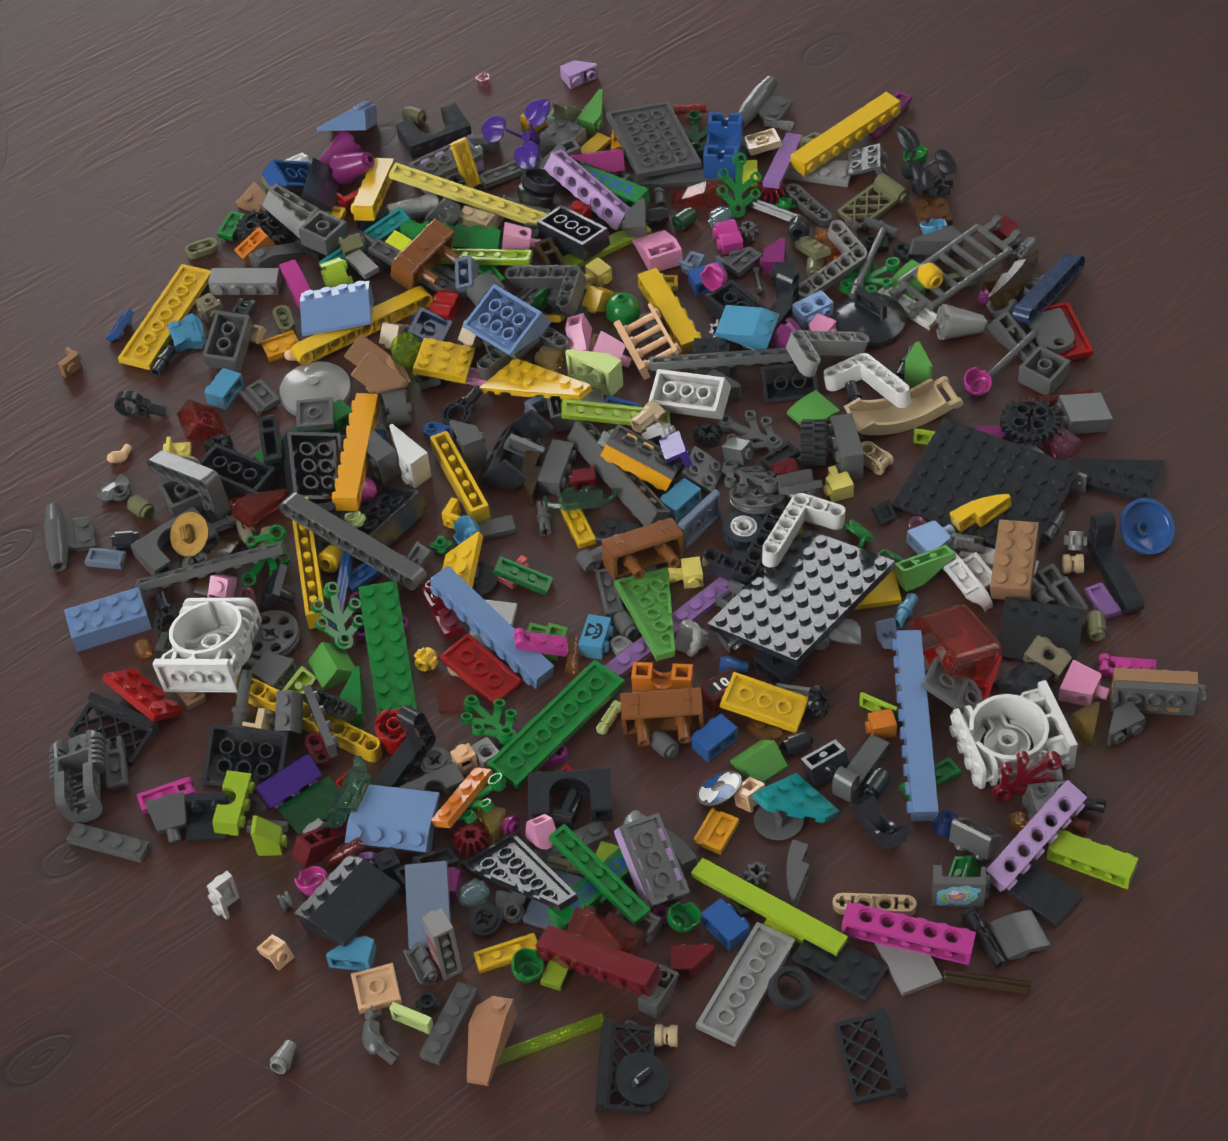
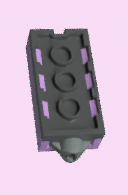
(443, 164)
(651, 859)

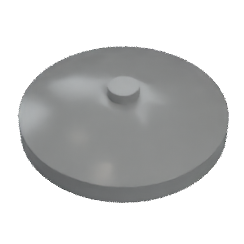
(314, 382)

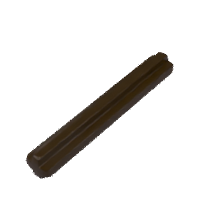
(987, 981)

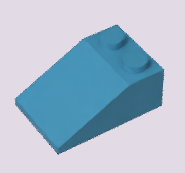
(747, 326)

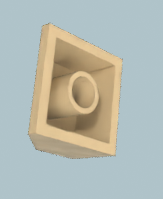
(474, 216)

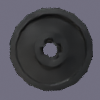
(537, 187)

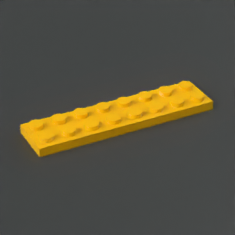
(171, 306)

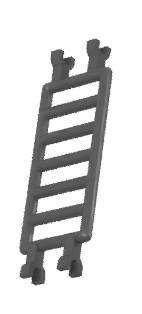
(986, 231)

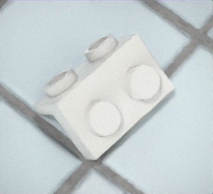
(658, 429)
(222, 894)

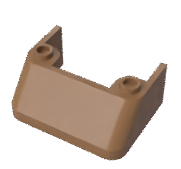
(376, 367)

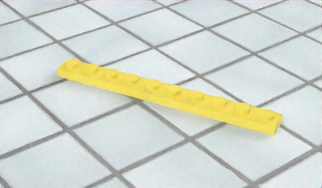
(465, 194)

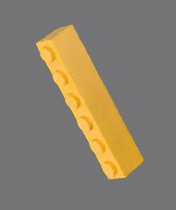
(372, 190)
(673, 315)
(460, 477)

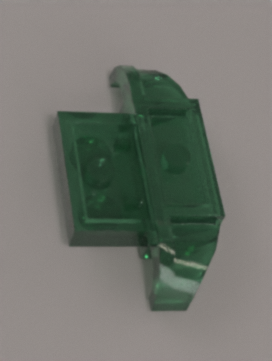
(581, 498)
(349, 795)

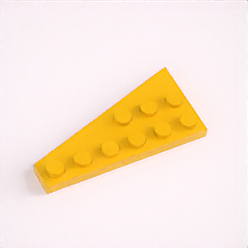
(530, 380)

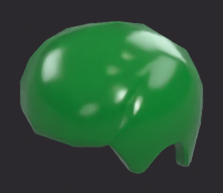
(921, 155)
(683, 917)
(527, 965)

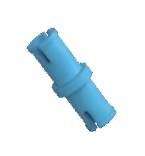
(905, 609)

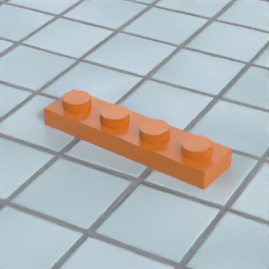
(462, 798)

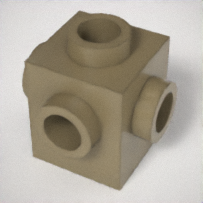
(207, 307)

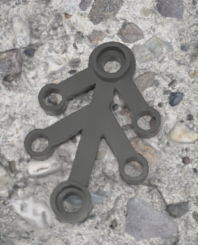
(768, 441)
(749, 473)

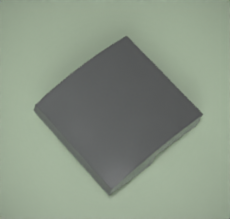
(1019, 934)

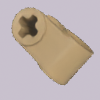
(874, 457)

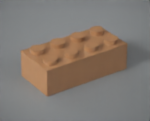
(1014, 559)

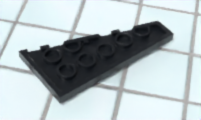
(1120, 477)

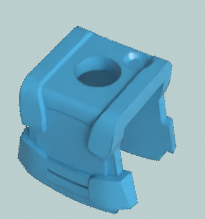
(187, 333)

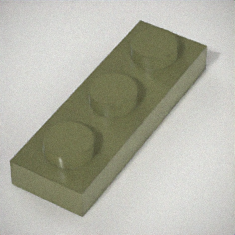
(812, 247)

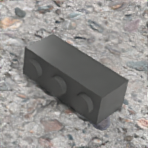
(556, 467)

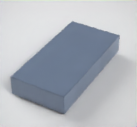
(105, 558)

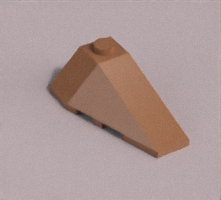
(487, 1037)

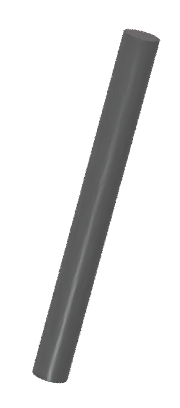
(1004, 361)

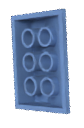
(358, 118)
(336, 308)
(506, 321)
(394, 819)

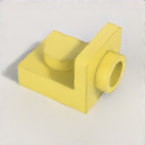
(177, 448)

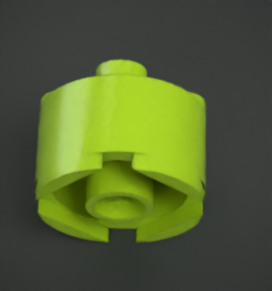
(335, 273)

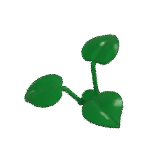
(863, 535)

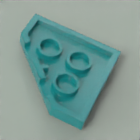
(797, 799)

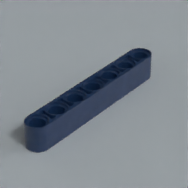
(1048, 288)

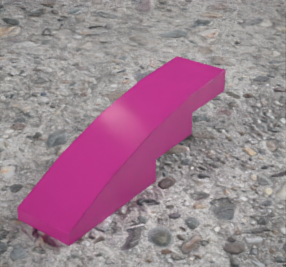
(295, 280)

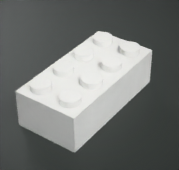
(691, 393)

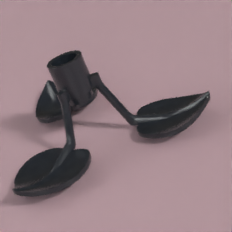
(921, 176)

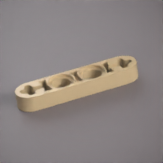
(874, 901)

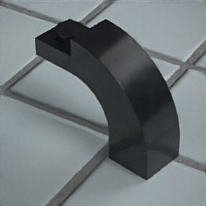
(877, 824)

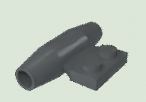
(762, 103)
(62, 536)

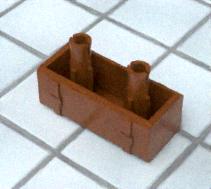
(423, 254)
(643, 549)
(662, 712)

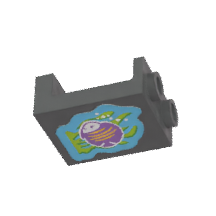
(959, 890)

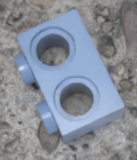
(807, 308)

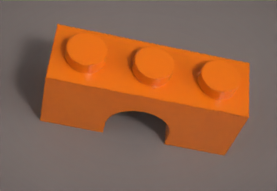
(646, 678)

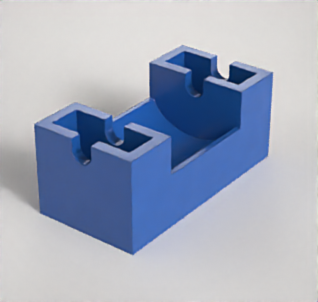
(722, 143)

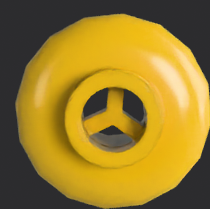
(930, 275)
(330, 558)

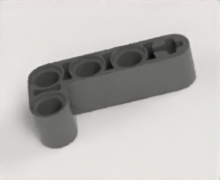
(848, 780)

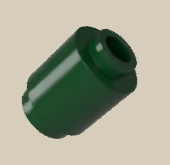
(684, 218)

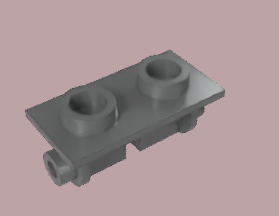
(424, 971)

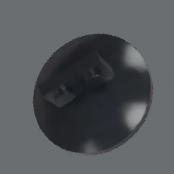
(873, 315)

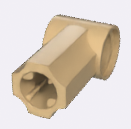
(650, 414)

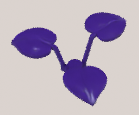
(528, 153)

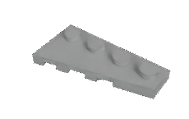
(831, 173)

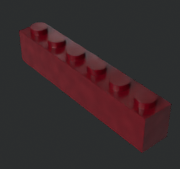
(599, 961)

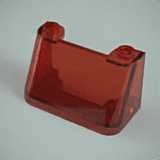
(968, 643)

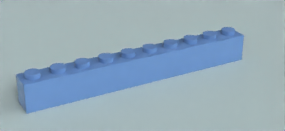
(916, 726)

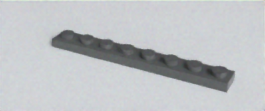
(713, 360)
(216, 565)

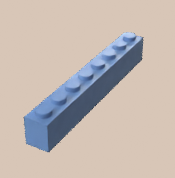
(490, 626)

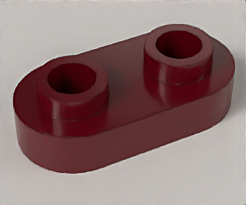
(318, 751)

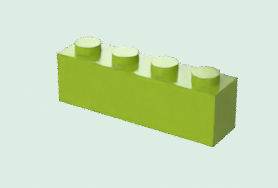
(1092, 858)

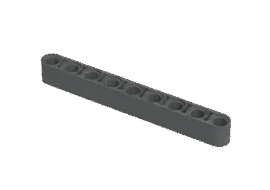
(353, 541)

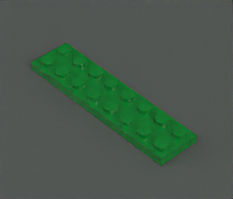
(387, 646)
(556, 723)

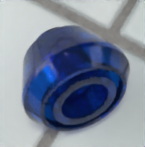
(943, 822)

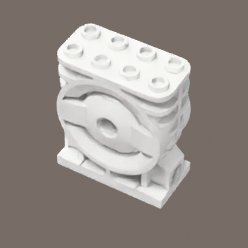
(208, 645)
(1029, 715)

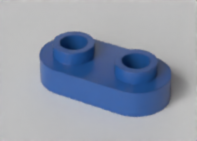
(434, 428)

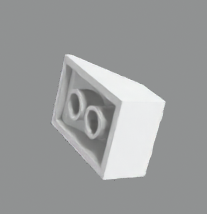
(411, 458)

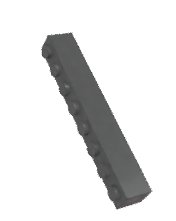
(630, 488)

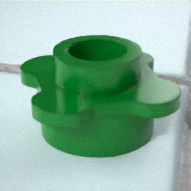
(785, 203)
(441, 545)

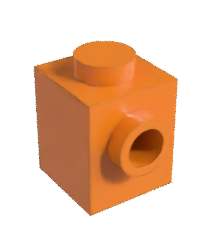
(881, 724)

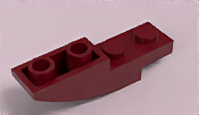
(444, 618)

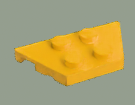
(465, 558)

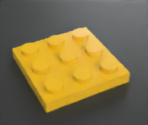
(444, 360)

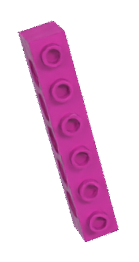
(898, 937)

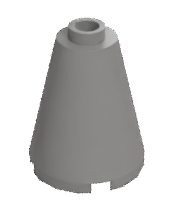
(958, 322)

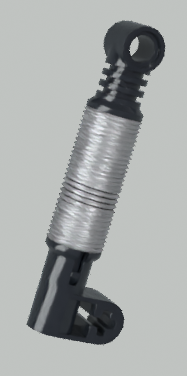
(413, 207)

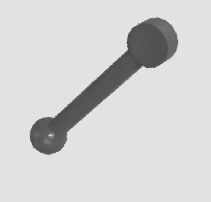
(756, 271)

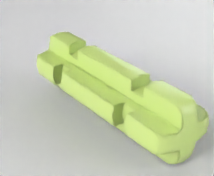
(609, 717)

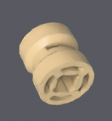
(1072, 563)
(660, 1035)

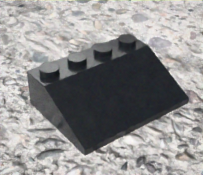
(311, 464)
(392, 513)
(1027, 619)
(245, 751)
(346, 900)

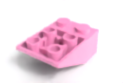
(659, 250)

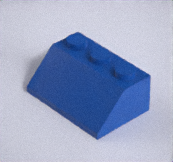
(286, 173)

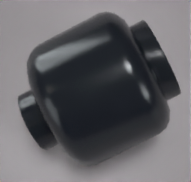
(798, 227)

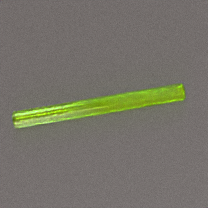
(551, 1038)

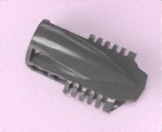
(75, 775)

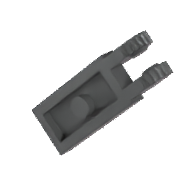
(116, 765)

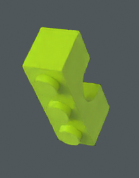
(231, 818)

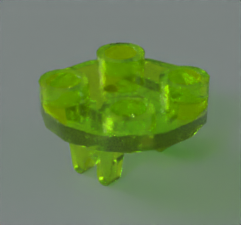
(407, 355)

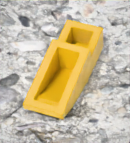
(980, 511)

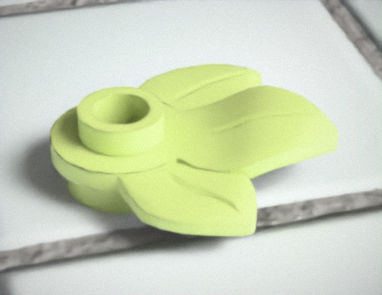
(355, 518)

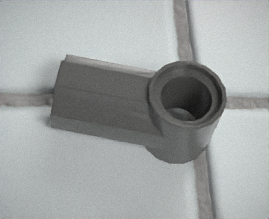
(480, 140)
(589, 559)

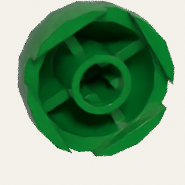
(622, 307)

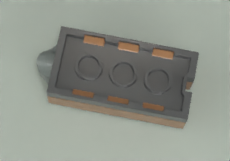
(1157, 690)

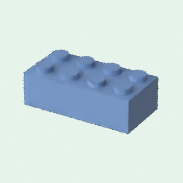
(107, 619)

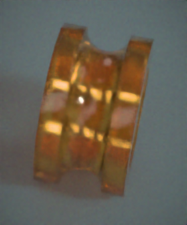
(143, 648)
(1018, 821)

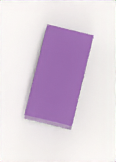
(1102, 600)

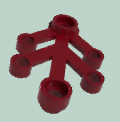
(1004, 791)

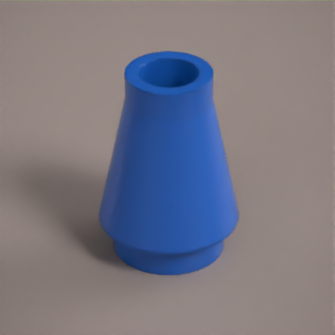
(738, 665)

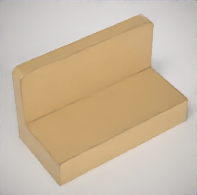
(264, 720)

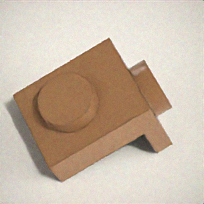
(70, 363)

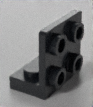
(201, 811)

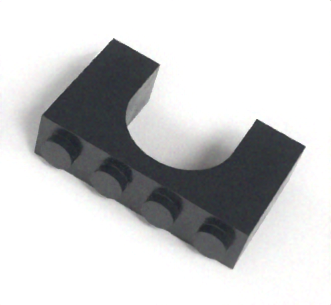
(422, 143)
(592, 782)

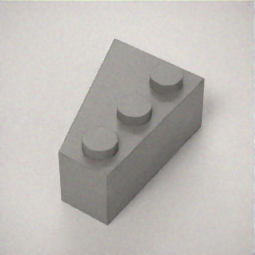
(288, 208)

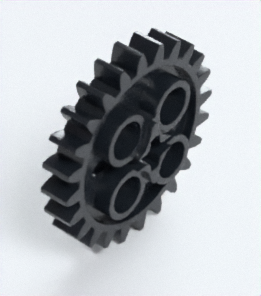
(267, 222)
(1044, 422)

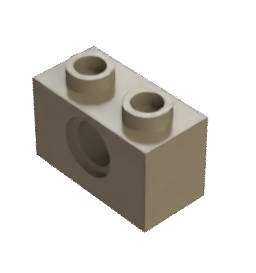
(1042, 646)

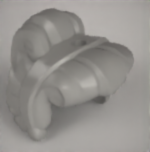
(691, 638)

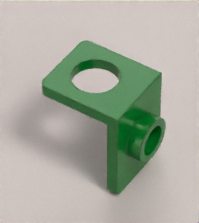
(541, 300)

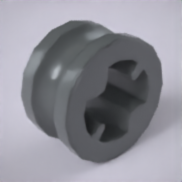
(285, 901)

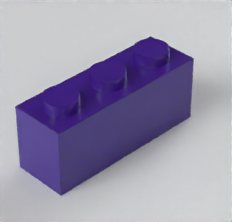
(288, 782)

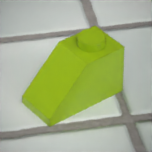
(267, 837)

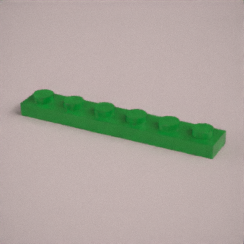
(599, 874)

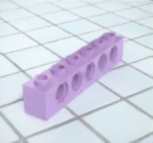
(587, 188)
(1066, 794)

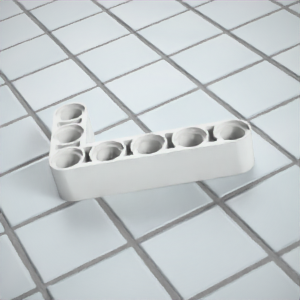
(873, 373)
(800, 509)

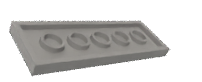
(745, 984)

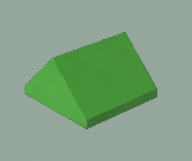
(917, 366)
(330, 665)
(760, 761)

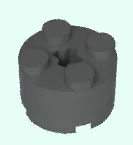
(481, 287)
(395, 408)

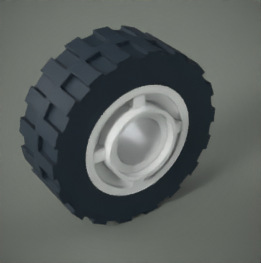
(740, 528)

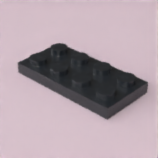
(849, 970)

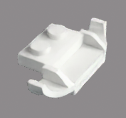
(972, 578)

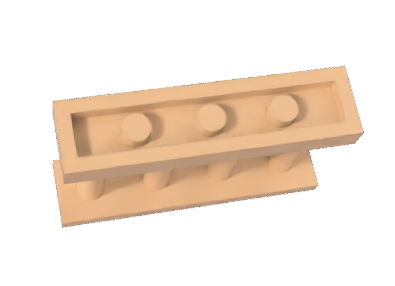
(631, 342)

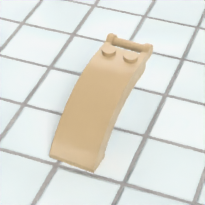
(884, 418)

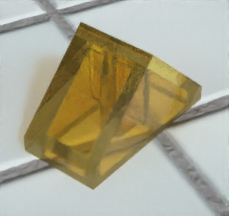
(1085, 722)
(492, 822)

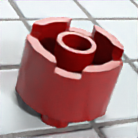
(389, 731)

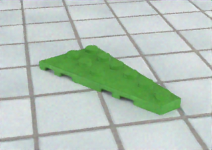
(651, 609)

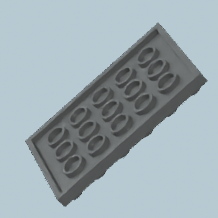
(653, 139)

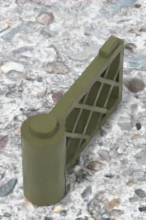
(887, 190)

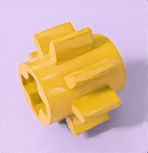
(426, 659)

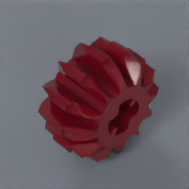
(771, 195)
(471, 839)

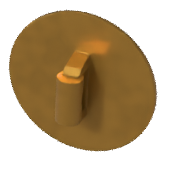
(189, 534)

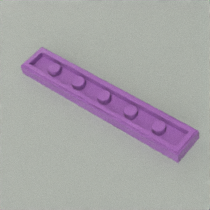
(782, 161)

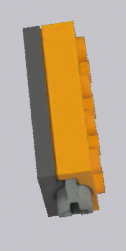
(638, 456)

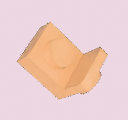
(276, 951)

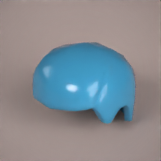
(933, 225)
(465, 528)

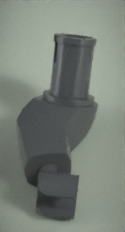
(373, 1040)

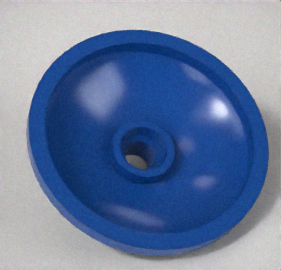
(1156, 525)

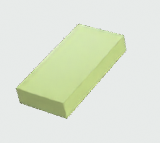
(411, 1018)

